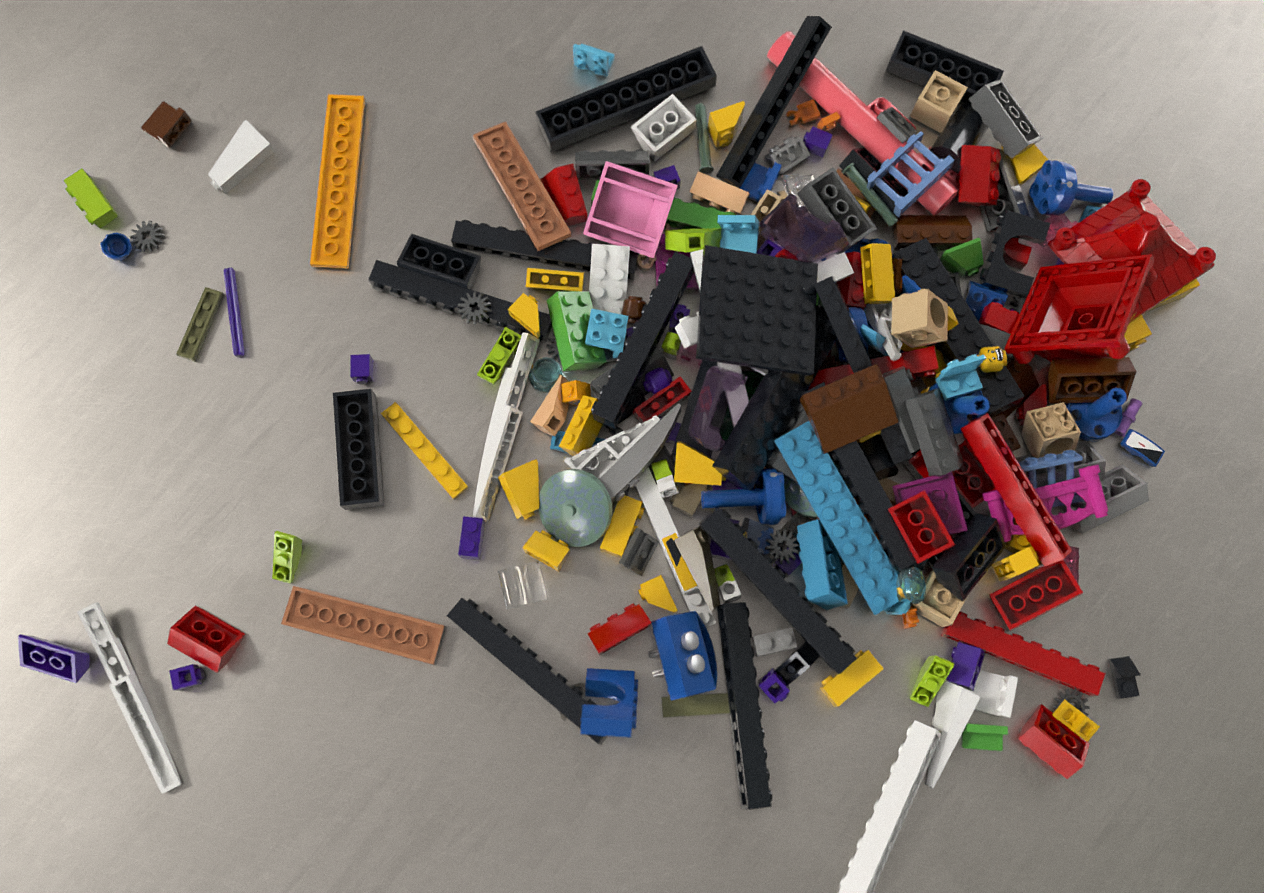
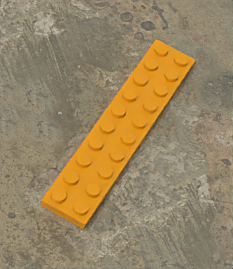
(337, 181)

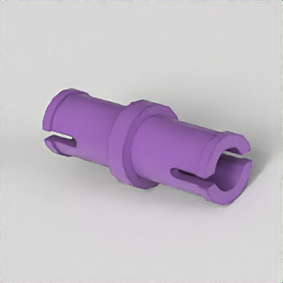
(1128, 417)

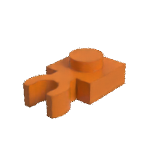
(806, 112)
(829, 122)
(910, 618)

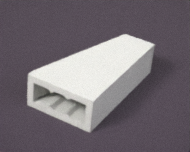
(240, 158)

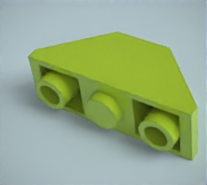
(692, 239)
(500, 356)
(286, 556)
(930, 679)

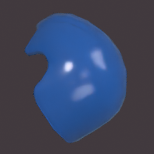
(116, 246)

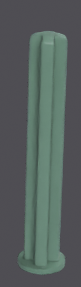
(703, 139)
(870, 195)

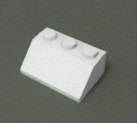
(664, 127)

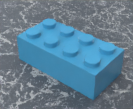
(821, 566)

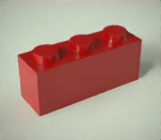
(663, 401)

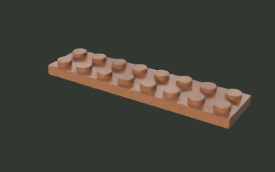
(522, 186)
(363, 625)

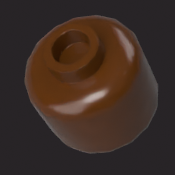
(633, 308)

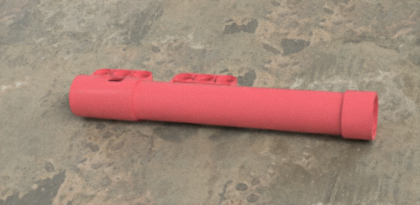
(865, 127)

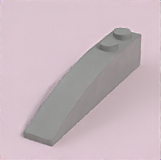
(639, 457)

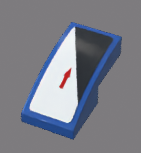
(1143, 447)

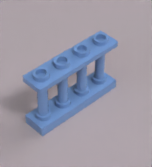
(914, 191)
(1050, 461)

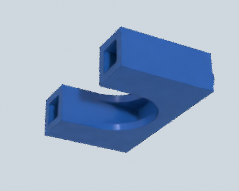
(612, 719)

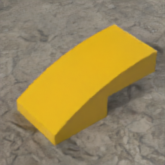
(1076, 720)

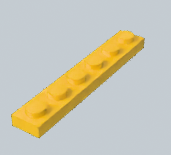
(424, 450)

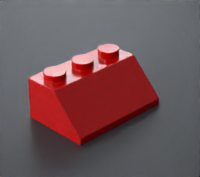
(979, 175)
(566, 194)
(852, 286)
(971, 477)
(921, 526)
(619, 628)
(205, 638)
(1054, 742)

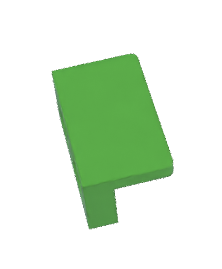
(983, 737)

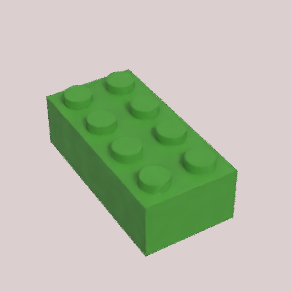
(570, 321)

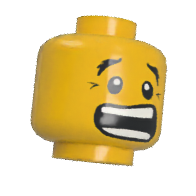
(995, 359)

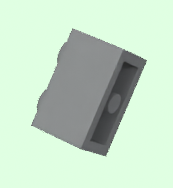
(774, 642)

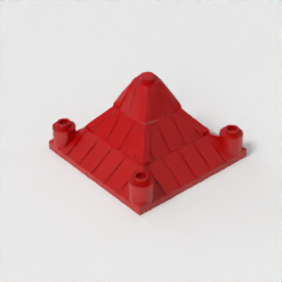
(1135, 228)
(1081, 308)

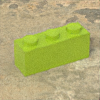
(90, 199)

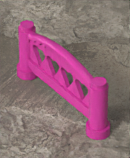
(1086, 486)

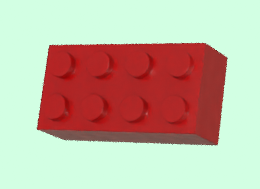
(1035, 594)

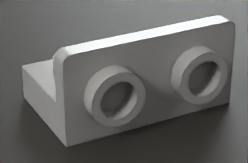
(789, 153)

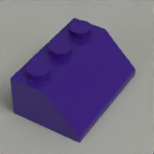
(52, 658)

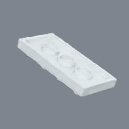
(609, 277)

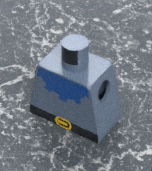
(759, 534)

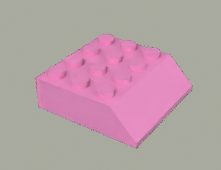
(630, 209)

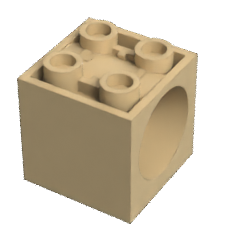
(938, 101)
(919, 318)
(1050, 430)
(939, 604)

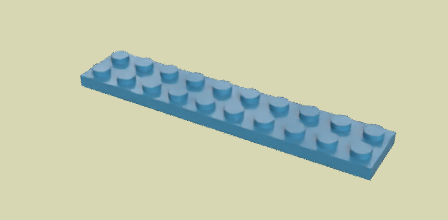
(840, 516)

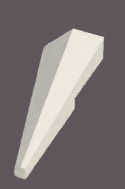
(881, 321)
(606, 453)
(952, 713)

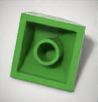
(964, 258)

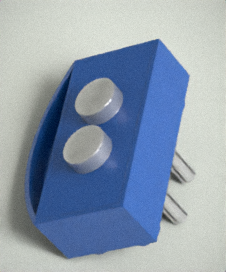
(685, 655)

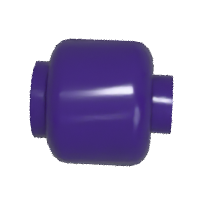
(657, 380)

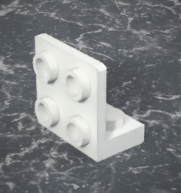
(995, 693)

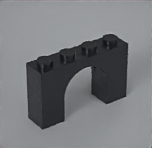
(996, 273)

